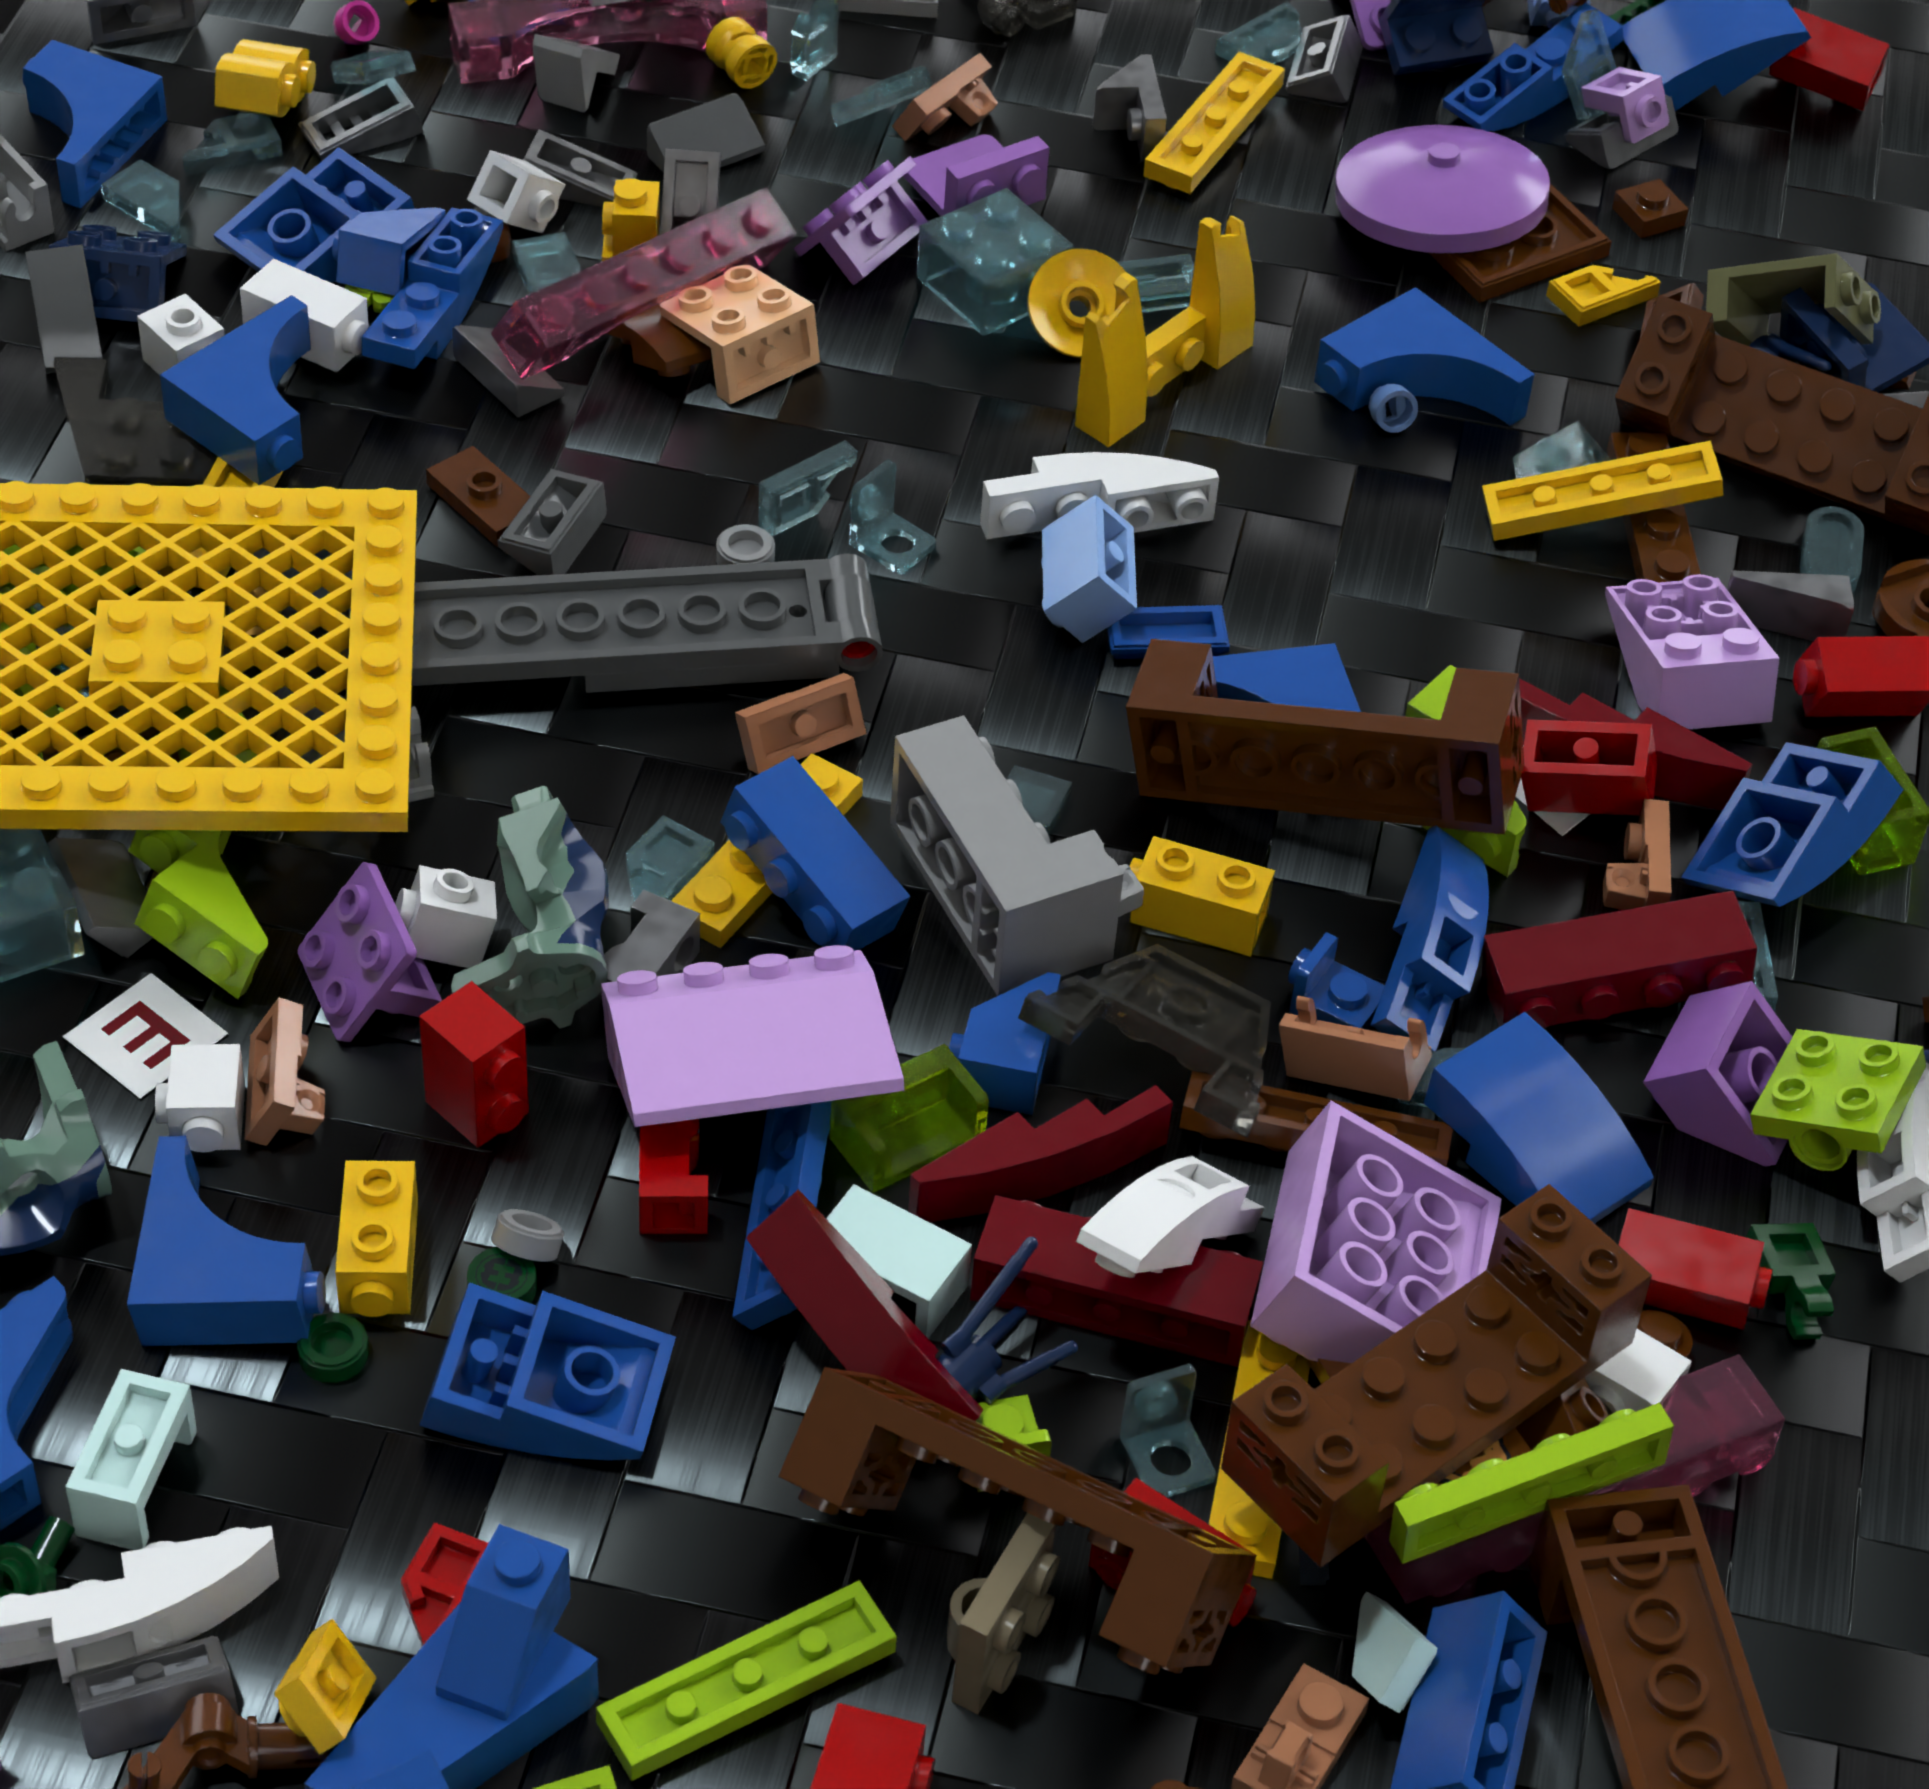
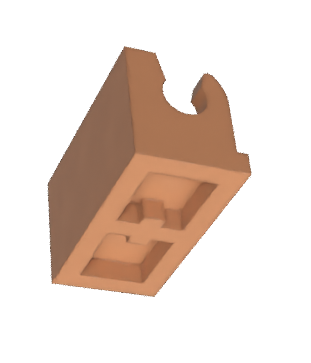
(1353, 1055)

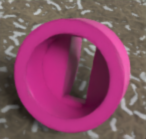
(364, 29)

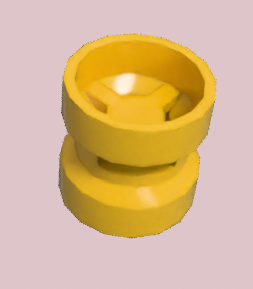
(741, 52)

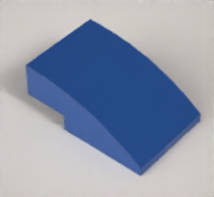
(1711, 42)
(303, 212)
(1793, 825)
(1537, 1121)
(548, 1377)

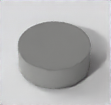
(744, 545)
(527, 1235)

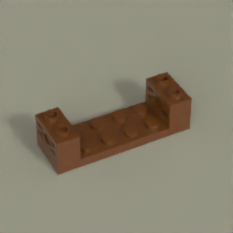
(1778, 417)
(1326, 760)
(1442, 1386)
(1180, 1580)
(1655, 1639)

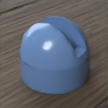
(1401, 403)

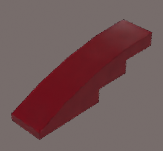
(1688, 764)
(1041, 1161)
(851, 1304)

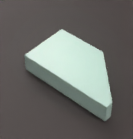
(1389, 1653)

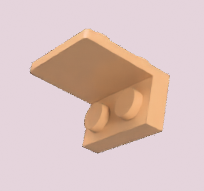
(753, 327)

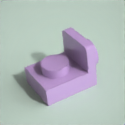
(1632, 96)

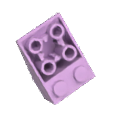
(1693, 652)

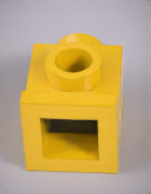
(631, 216)

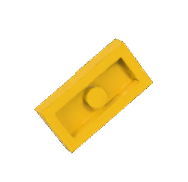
(324, 1688)

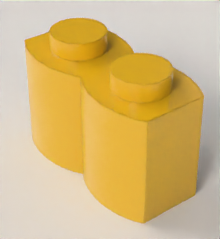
(263, 78)

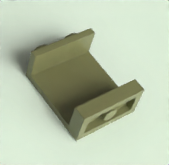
(1748, 293)

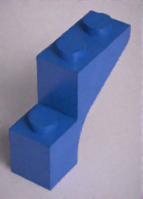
(32, 1344)

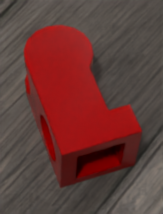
(668, 1195)

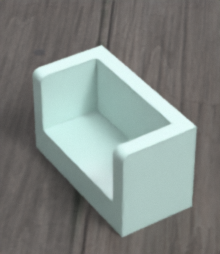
(906, 1253)
(126, 1457)

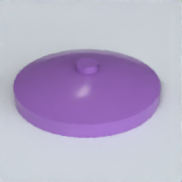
(1442, 189)

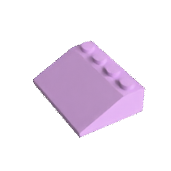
(749, 1036)
(1365, 1239)

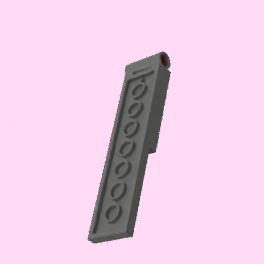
(650, 625)

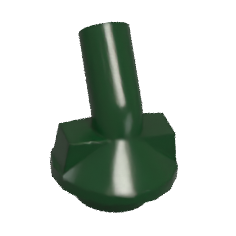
(33, 1570)

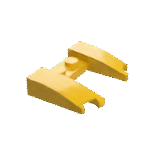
(1126, 366)

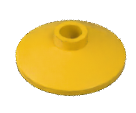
(1065, 278)

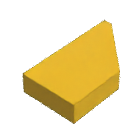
(1596, 293)

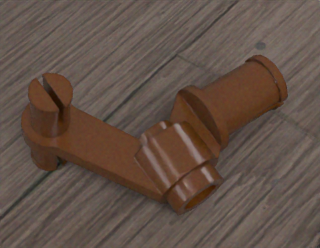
(215, 1735)

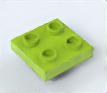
(1837, 1095)

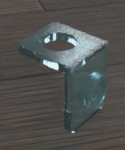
(1560, 451)
(875, 520)
(1159, 1416)

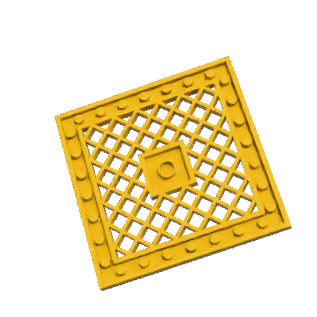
(168, 648)

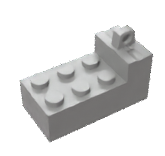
(995, 873)

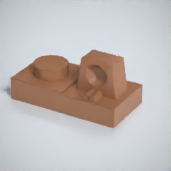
(960, 90)
(800, 722)
(1649, 877)
(273, 1091)
(1303, 1734)

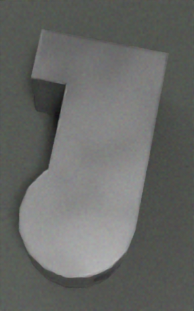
(660, 941)

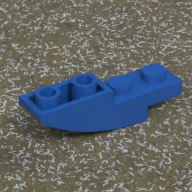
(1523, 80)
(438, 291)
(1441, 937)

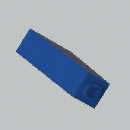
(463, 1740)

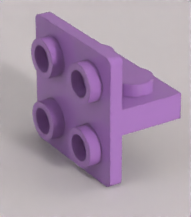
(866, 222)
(365, 958)

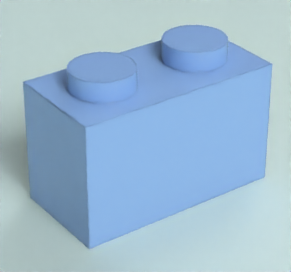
(1088, 569)

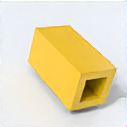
(1202, 895)
(377, 1238)

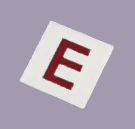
(136, 1033)

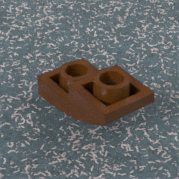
(661, 343)

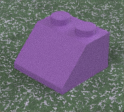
(1719, 1067)

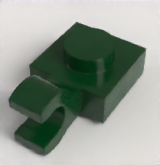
(1799, 1272)

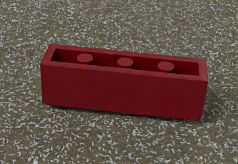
(1618, 960)
(1184, 1309)

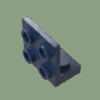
(1434, 34)
(125, 271)
(1893, 355)

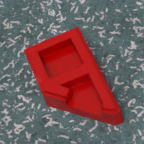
(439, 1576)

